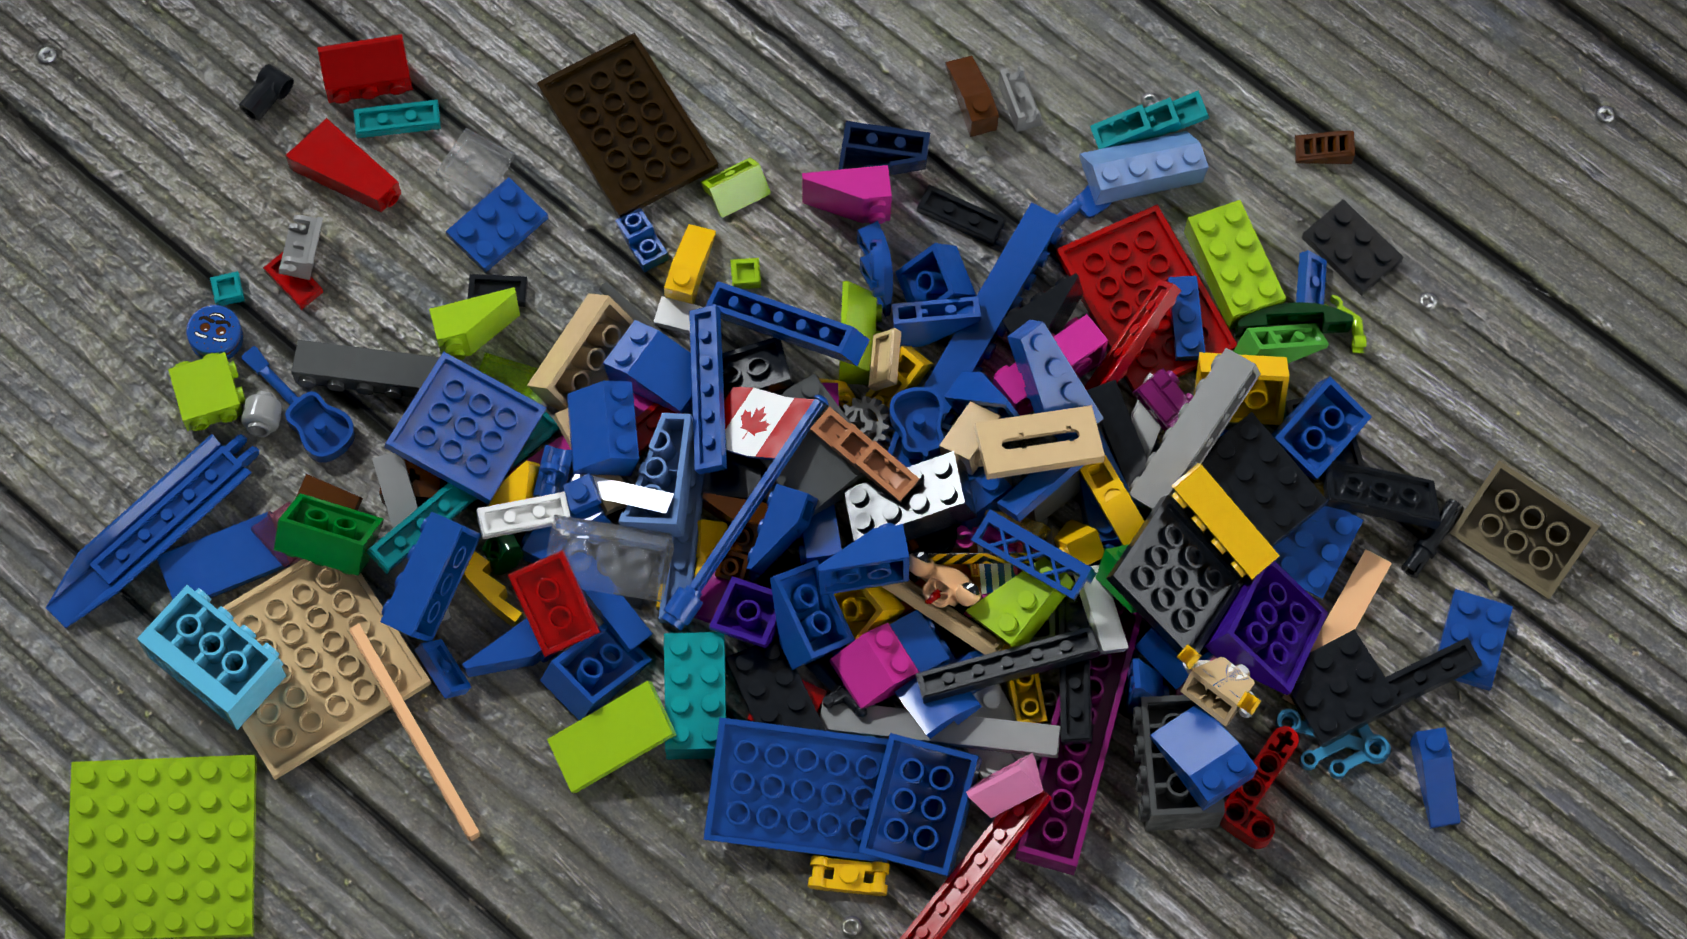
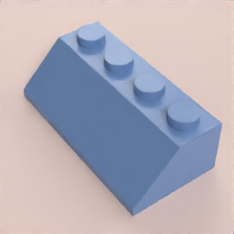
(1144, 167)

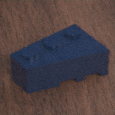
(882, 145)

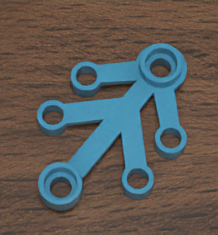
(1361, 744)

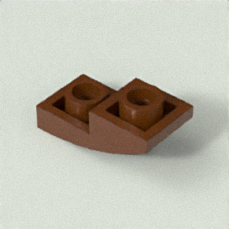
(322, 490)
(735, 561)

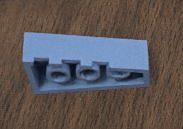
(668, 470)

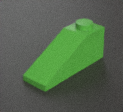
(1282, 341)

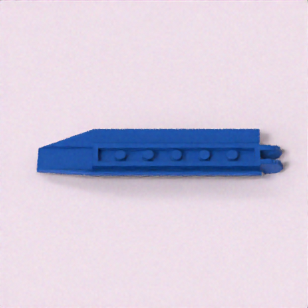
(150, 526)

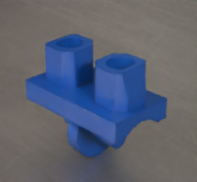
(553, 471)

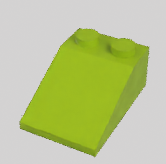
(471, 323)

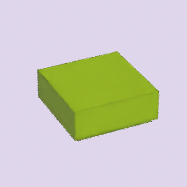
(745, 273)

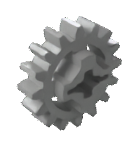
(863, 417)

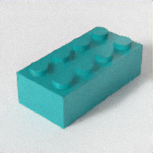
(694, 692)

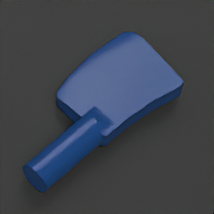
(1084, 204)

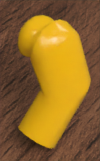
(844, 391)

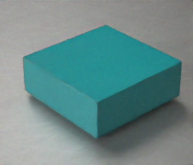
(227, 288)

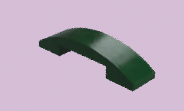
(1330, 318)

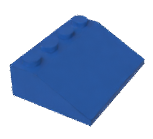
(920, 805)

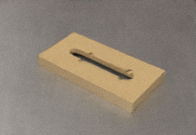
(1011, 462)

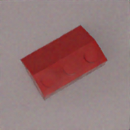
(365, 69)

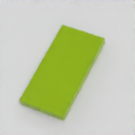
(611, 737)

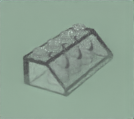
(614, 556)

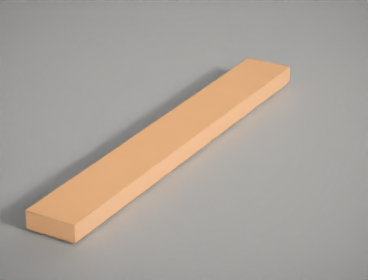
(414, 733)

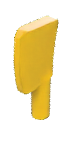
(708, 537)

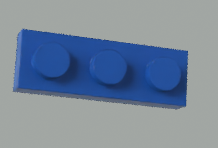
(1187, 320)

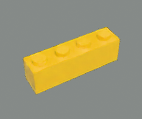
(1225, 521)

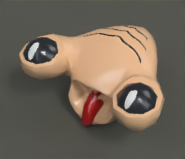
(943, 583)

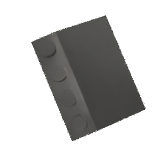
(814, 464)

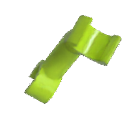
(1358, 338)

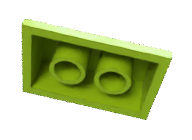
(862, 313)

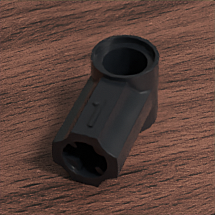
(269, 86)

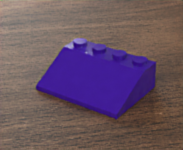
(1269, 628)

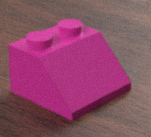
(874, 666)

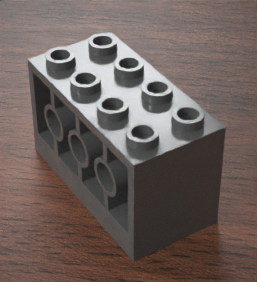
(1160, 804)

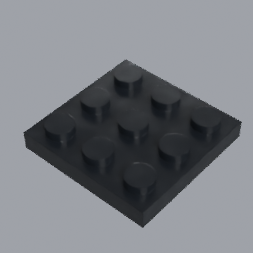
(1342, 689)

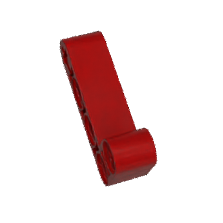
(1262, 782)

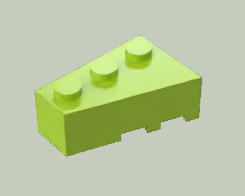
(1020, 605)

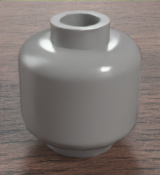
(261, 414)

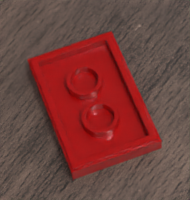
(554, 603)

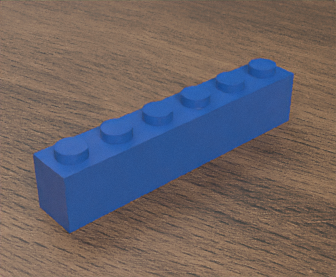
(789, 323)

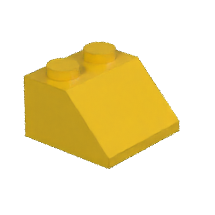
(868, 608)

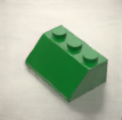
(327, 534)

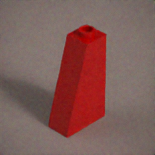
(343, 166)

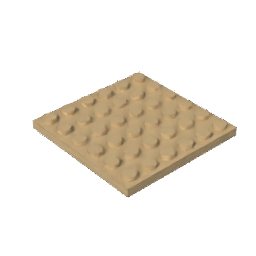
(327, 682)

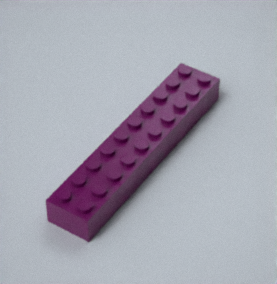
(1074, 776)

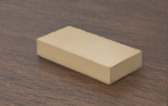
(884, 359)

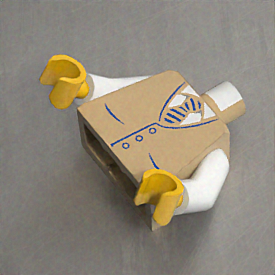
(1218, 686)

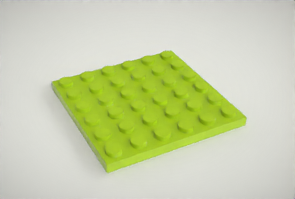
(162, 848)

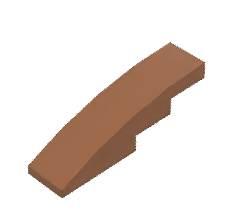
(864, 454)

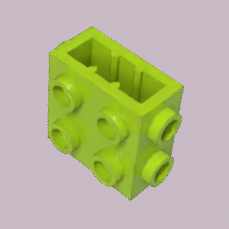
(207, 391)

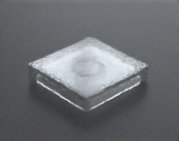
(475, 164)

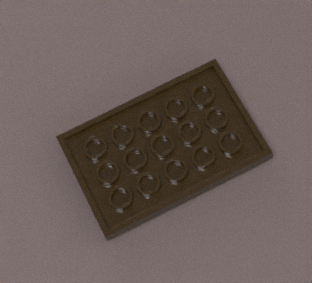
(627, 125)

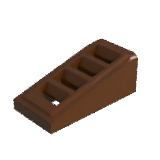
(1336, 157)

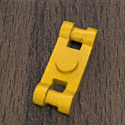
(848, 876)

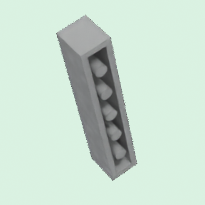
(1197, 427)

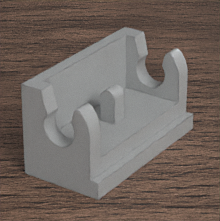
(1019, 100)
(301, 247)

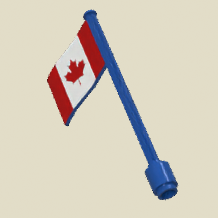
(758, 428)

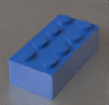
(430, 577)

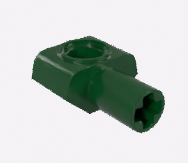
(503, 553)

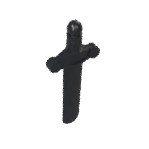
(834, 684)

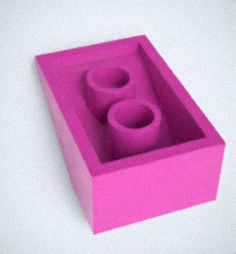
(851, 193)

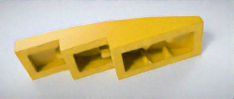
(490, 590)

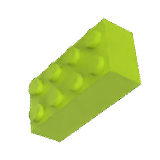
(1233, 261)

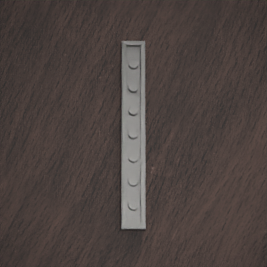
(971, 733)

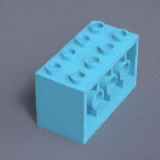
(212, 656)

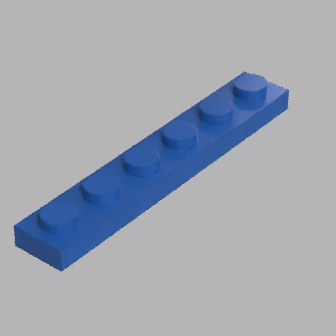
(707, 390)

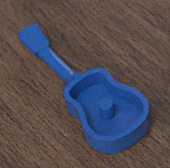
(918, 421)
(322, 428)

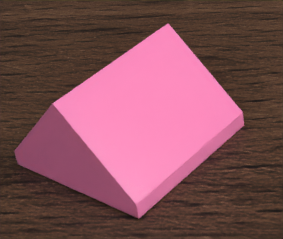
(1007, 787)

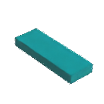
(397, 119)

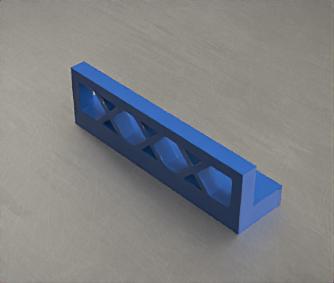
(1036, 544)

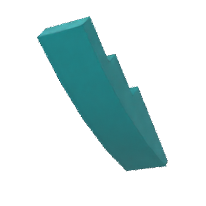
(1151, 121)

